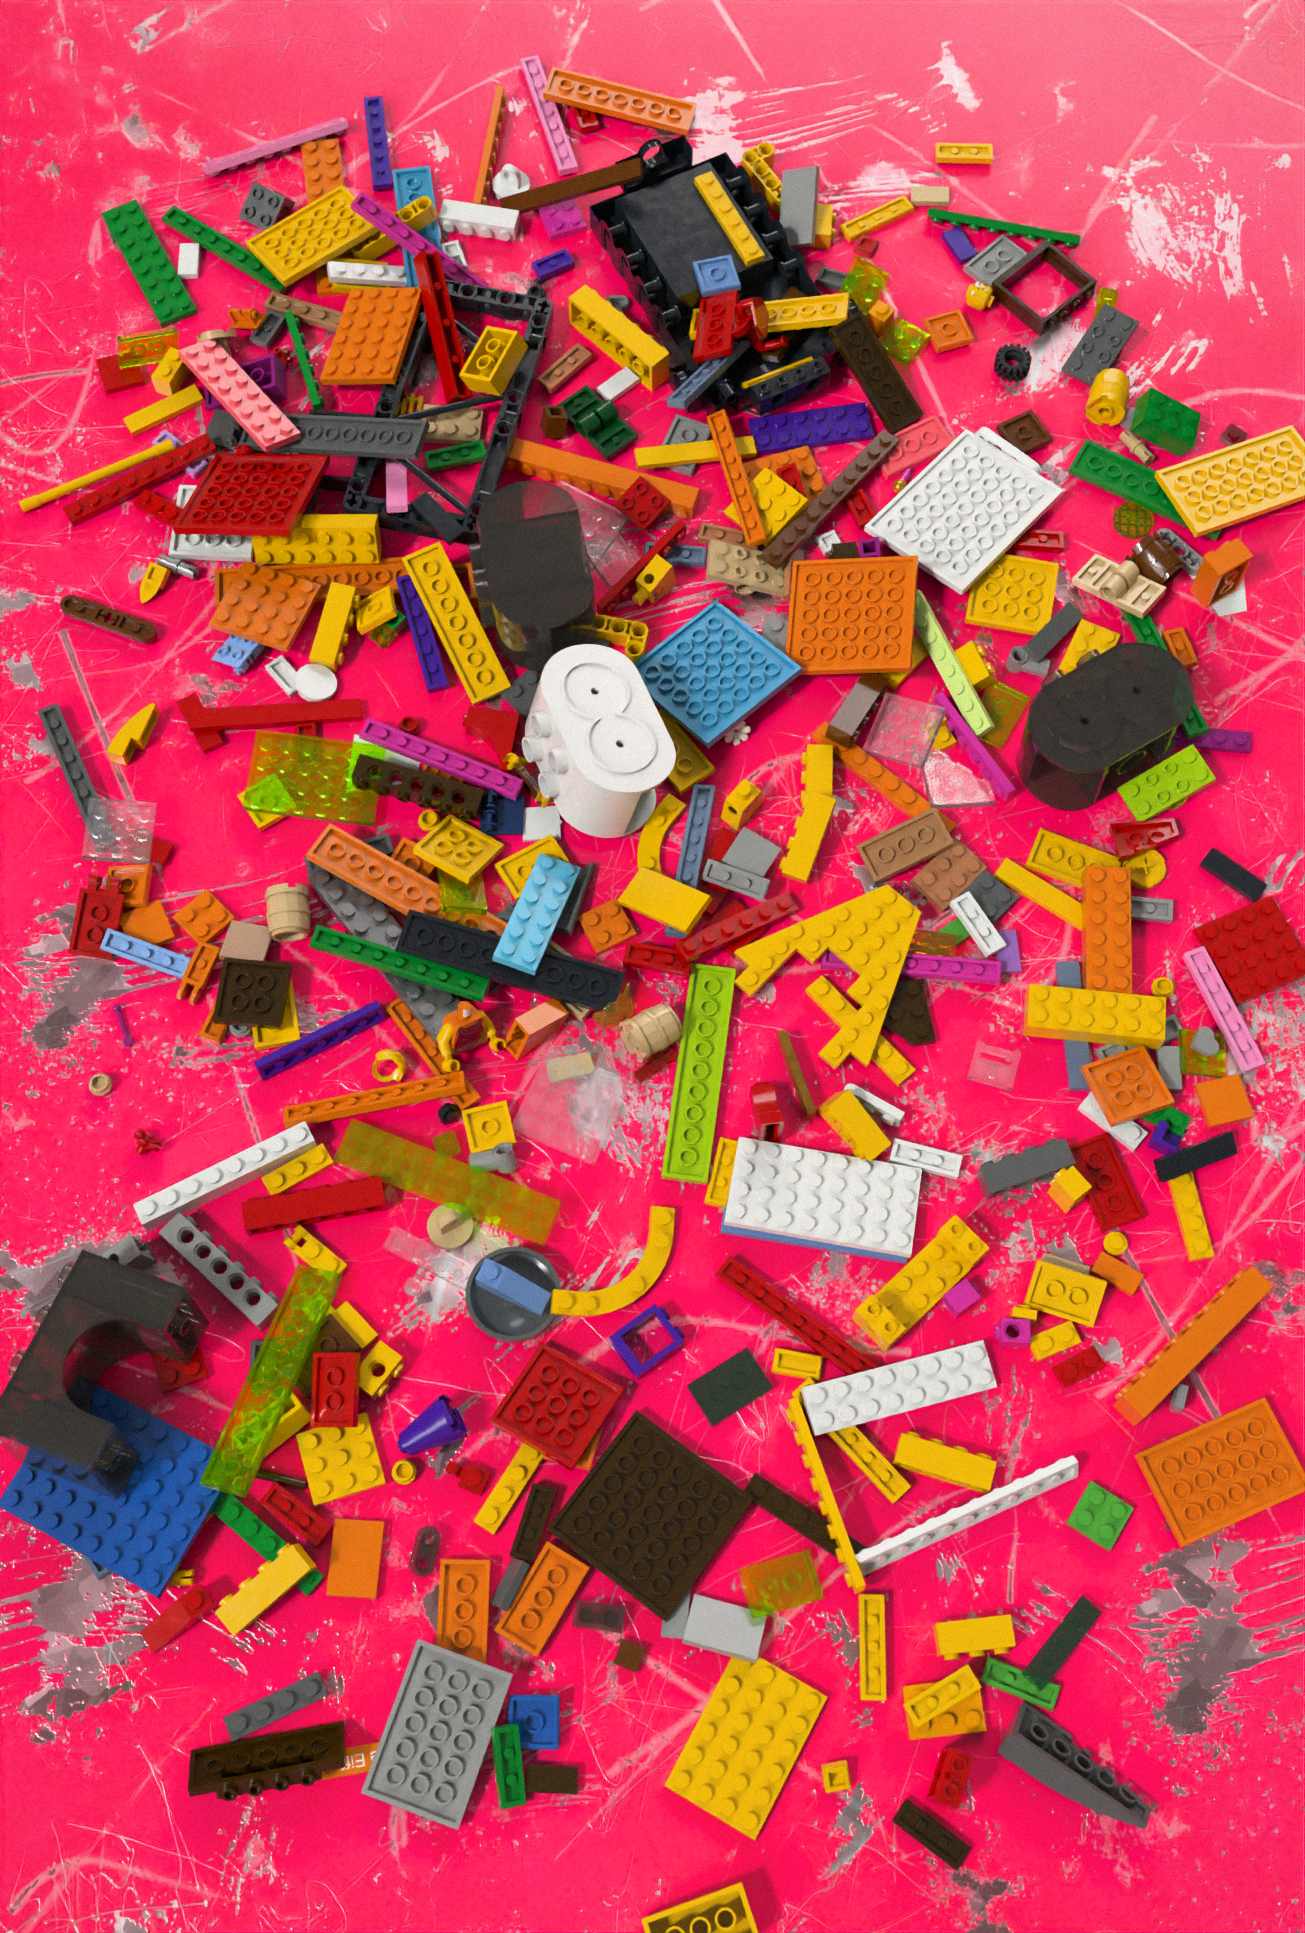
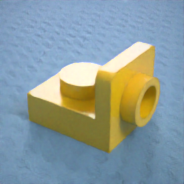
(944, 738)

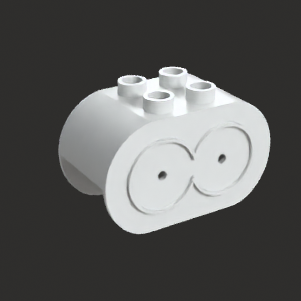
(597, 741)

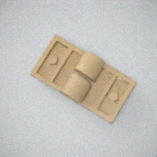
(743, 569)
(1119, 585)

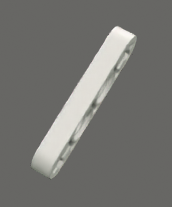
(994, 439)

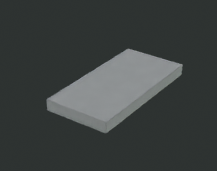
(799, 205)

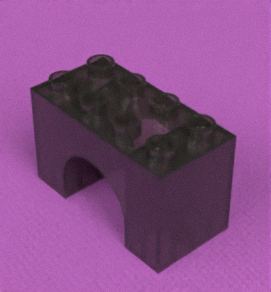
(93, 1323)

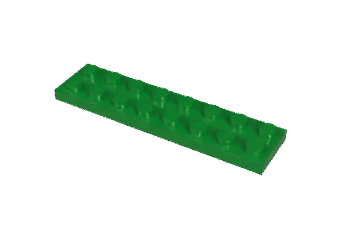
(149, 263)
(1126, 480)

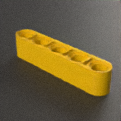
(415, 215)

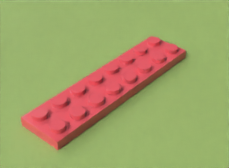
(239, 395)

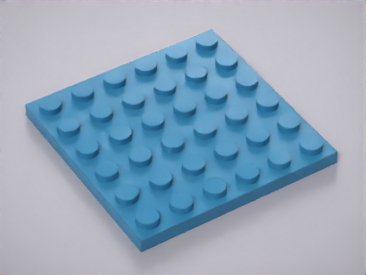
(714, 673)

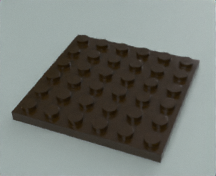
(650, 1515)

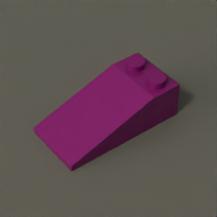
(266, 372)

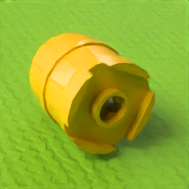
(1108, 397)

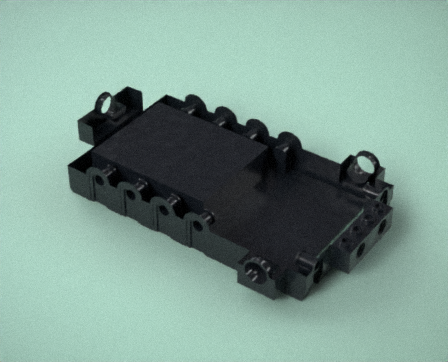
(666, 226)

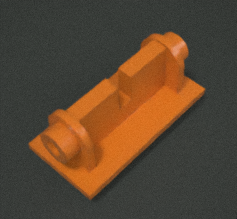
(246, 318)

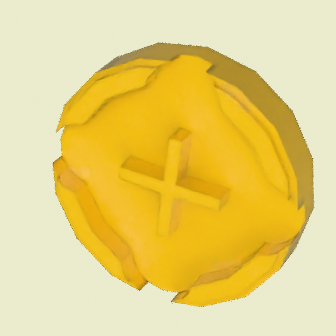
(1146, 869)

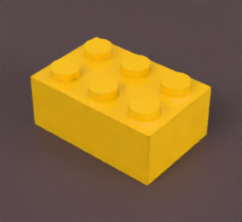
(493, 360)

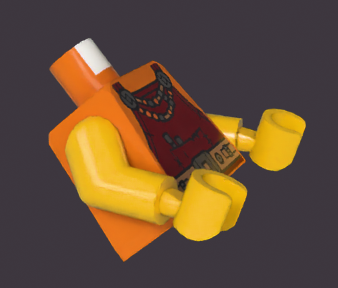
(463, 1031)

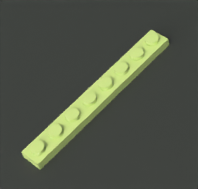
(950, 668)

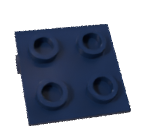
(501, 815)

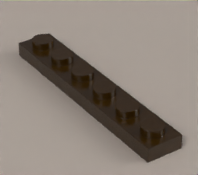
(795, 1515)

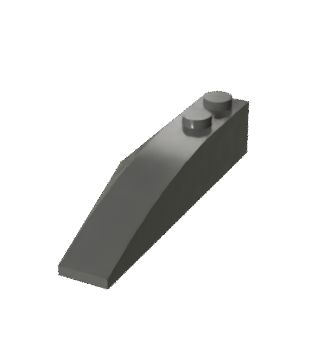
(1053, 1759)

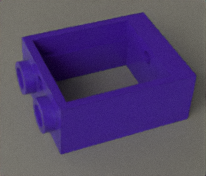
(626, 1354)

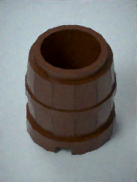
(1156, 559)

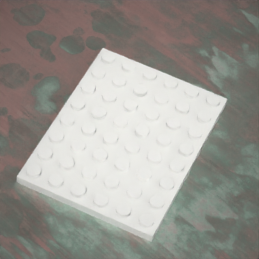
(964, 511)

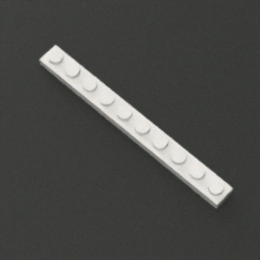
(967, 1515)

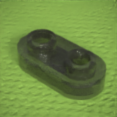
(424, 1551)

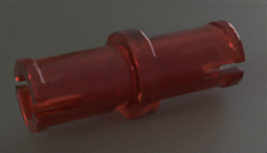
(654, 1064)

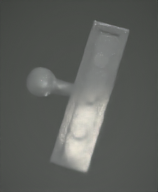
(428, 1259)

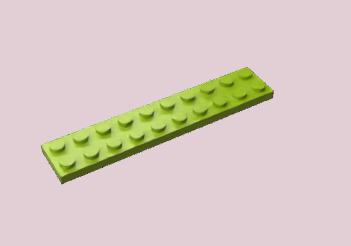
(698, 1074)

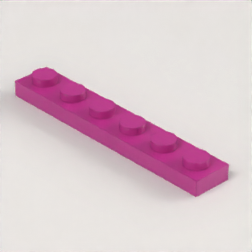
(977, 753)

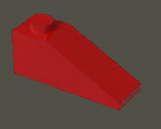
(179, 1617)

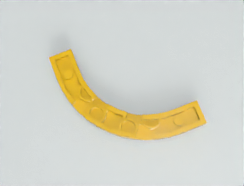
(654, 833)
(634, 1285)

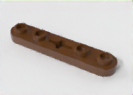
(122, 623)

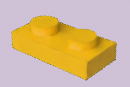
(1054, 1341)

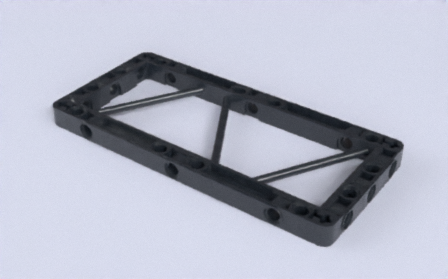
(476, 300)

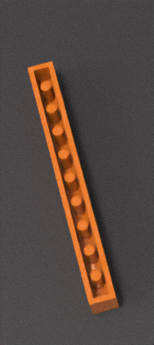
(596, 475)

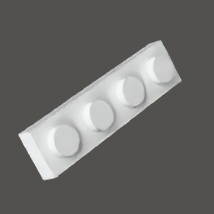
(366, 274)

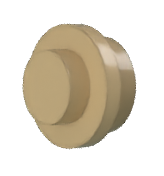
(100, 1084)

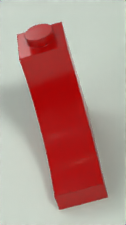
(495, 728)
(766, 1113)

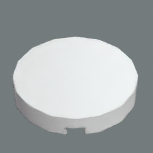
(315, 683)

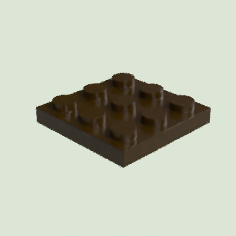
(252, 993)

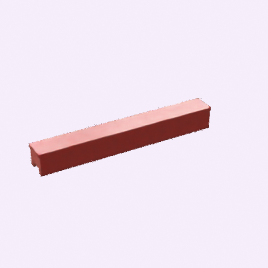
(441, 325)

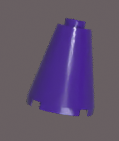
(433, 1428)

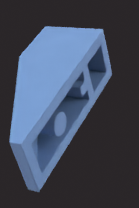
(512, 1287)

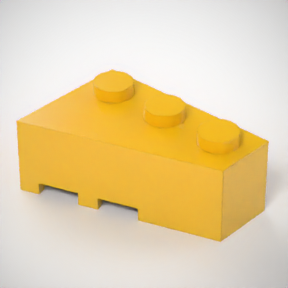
(854, 1125)

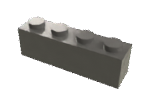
(1025, 1168)

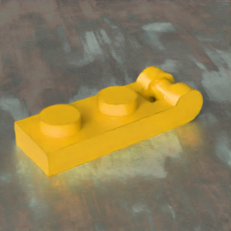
(314, 1252)

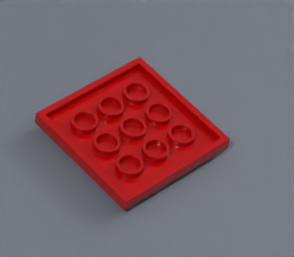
(1253, 950)
(556, 1406)

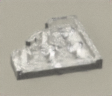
(953, 784)

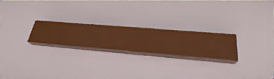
(575, 187)

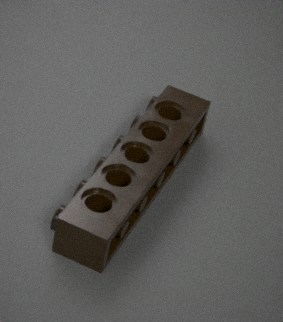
(367, 767)

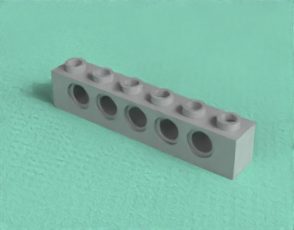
(175, 1233)

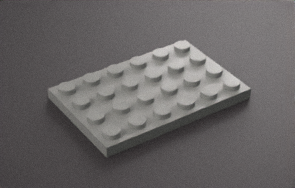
(437, 1734)

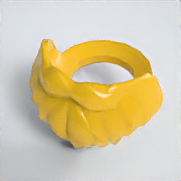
(396, 1056)

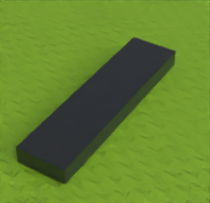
(1195, 1156)

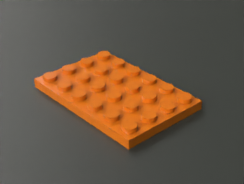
(372, 336)
(1222, 1472)

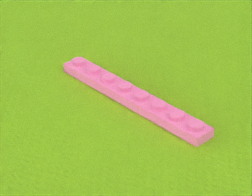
(549, 116)
(268, 148)

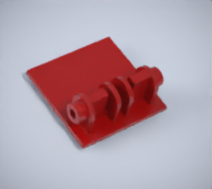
(642, 503)

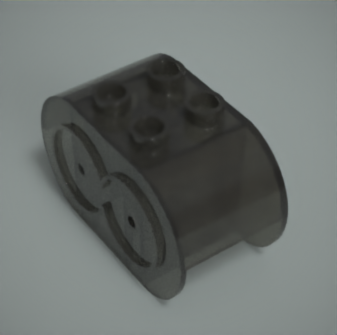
(533, 573)
(1102, 724)

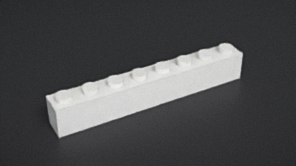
(224, 1176)

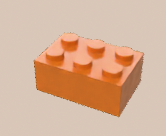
(1221, 572)

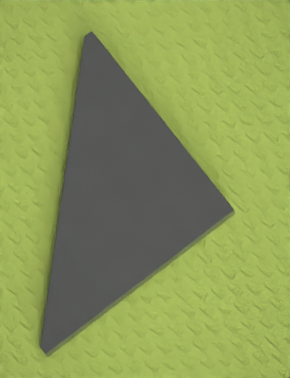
(572, 909)

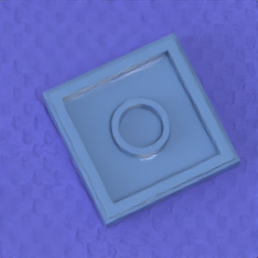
(716, 275)

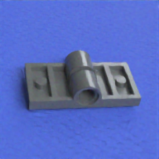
(1100, 345)

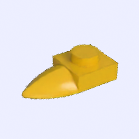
(154, 578)

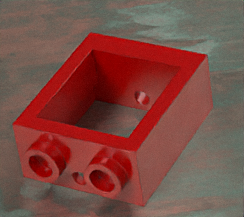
(954, 1772)

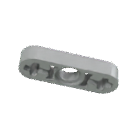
(1179, 543)

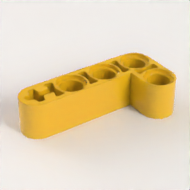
(757, 164)
(627, 637)

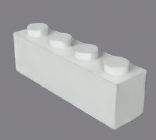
(479, 220)

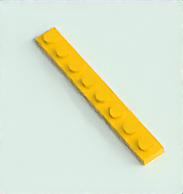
(827, 1503)

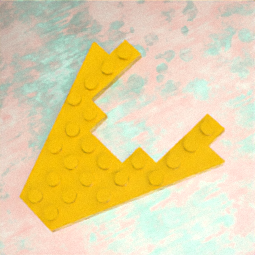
(866, 935)

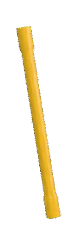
(37, 500)

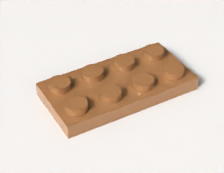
(905, 845)

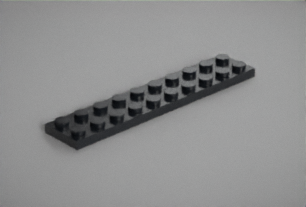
(473, 950)

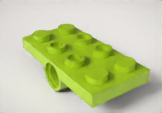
(1166, 784)

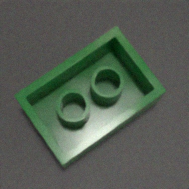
(1165, 422)

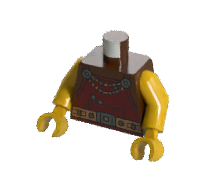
(529, 773)

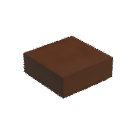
(629, 1655)

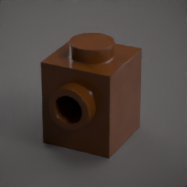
(554, 422)

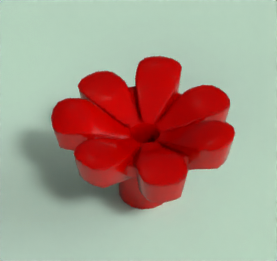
(283, 355)
(146, 1142)

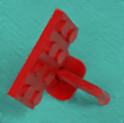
(725, 319)

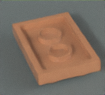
(948, 875)

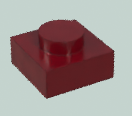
(1232, 435)

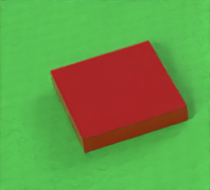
(118, 379)
(729, 911)

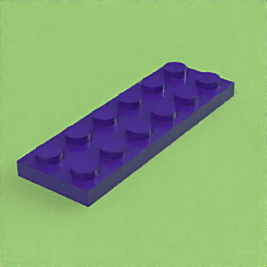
(811, 428)

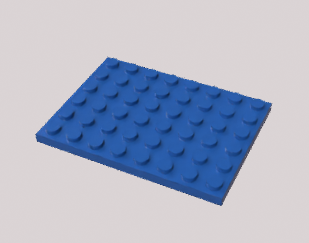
(151, 1522)

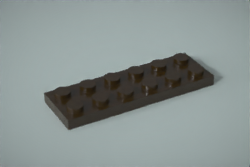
(875, 372)

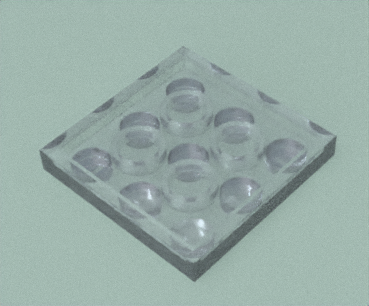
(904, 730)
(119, 831)

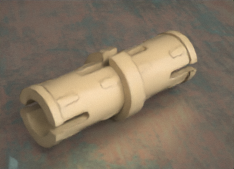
(1137, 447)

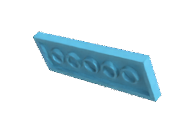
(536, 914)

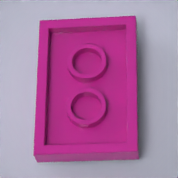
(562, 219)

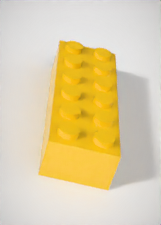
(618, 337)
(324, 541)
(1094, 1016)

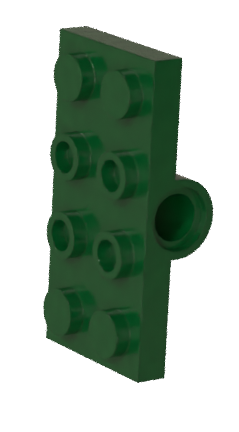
(598, 422)

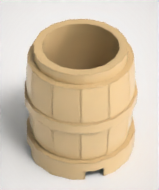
(288, 912)
(651, 1031)

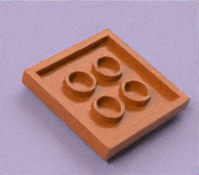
(1127, 1086)

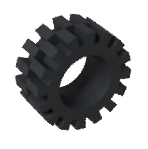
(1012, 353)

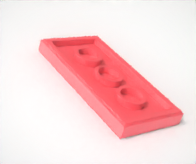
(916, 445)

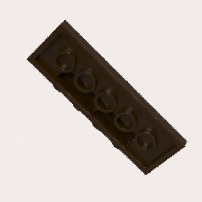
(267, 1762)

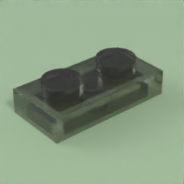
(598, 1617)

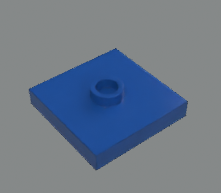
(537, 1720)

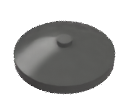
(502, 1318)

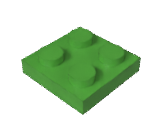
(1099, 1516)

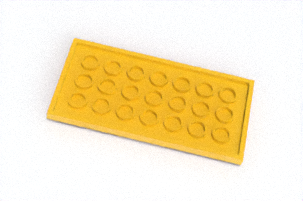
(1237, 481)

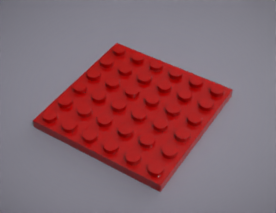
(252, 494)

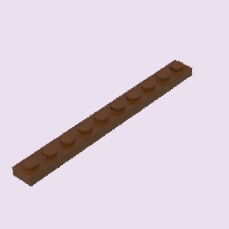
(829, 499)

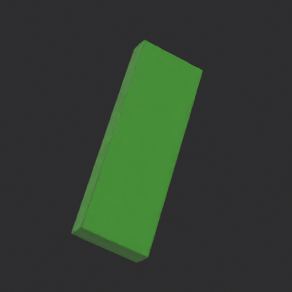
(1011, 1681)

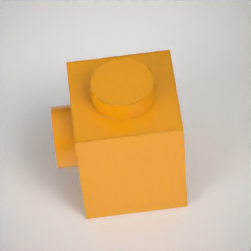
(880, 317)

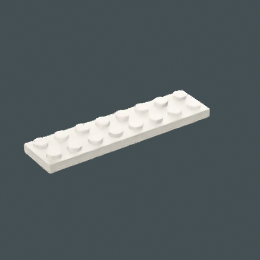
(898, 1388)

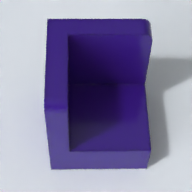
(1163, 1140)

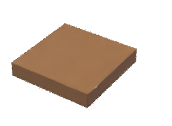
(246, 942)

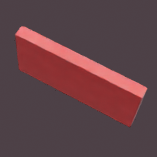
(716, 852)
(1111, 1193)

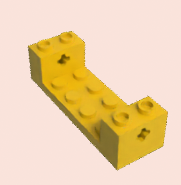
(920, 1284)

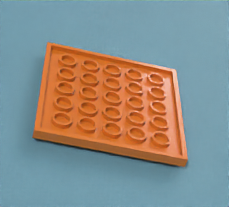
(852, 615)

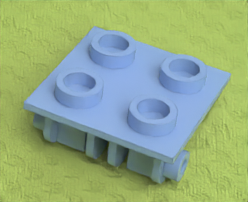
(238, 653)

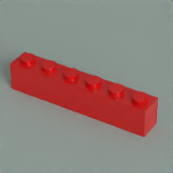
(314, 1206)

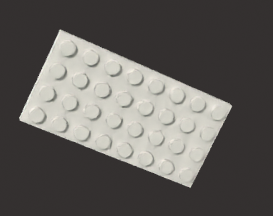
(823, 1197)

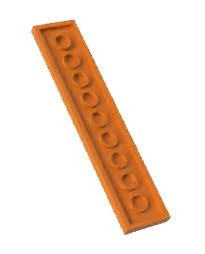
(322, 175)
(365, 577)
(388, 879)

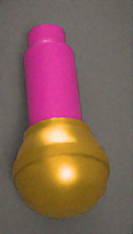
(900, 484)

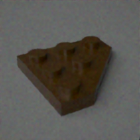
(909, 1014)

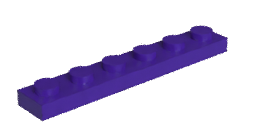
(378, 143)
(422, 635)
(319, 1040)

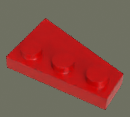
(1142, 836)

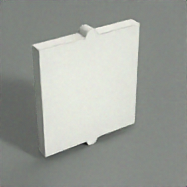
(540, 823)

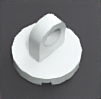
(510, 182)

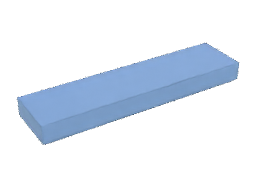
(145, 953)

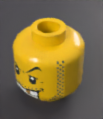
(979, 296)

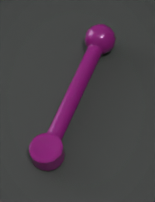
(128, 1042)

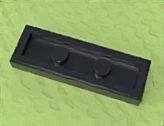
(438, 518)
(1233, 875)

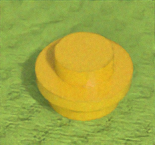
(428, 820)
(1162, 987)
(1115, 1243)
(404, 1472)

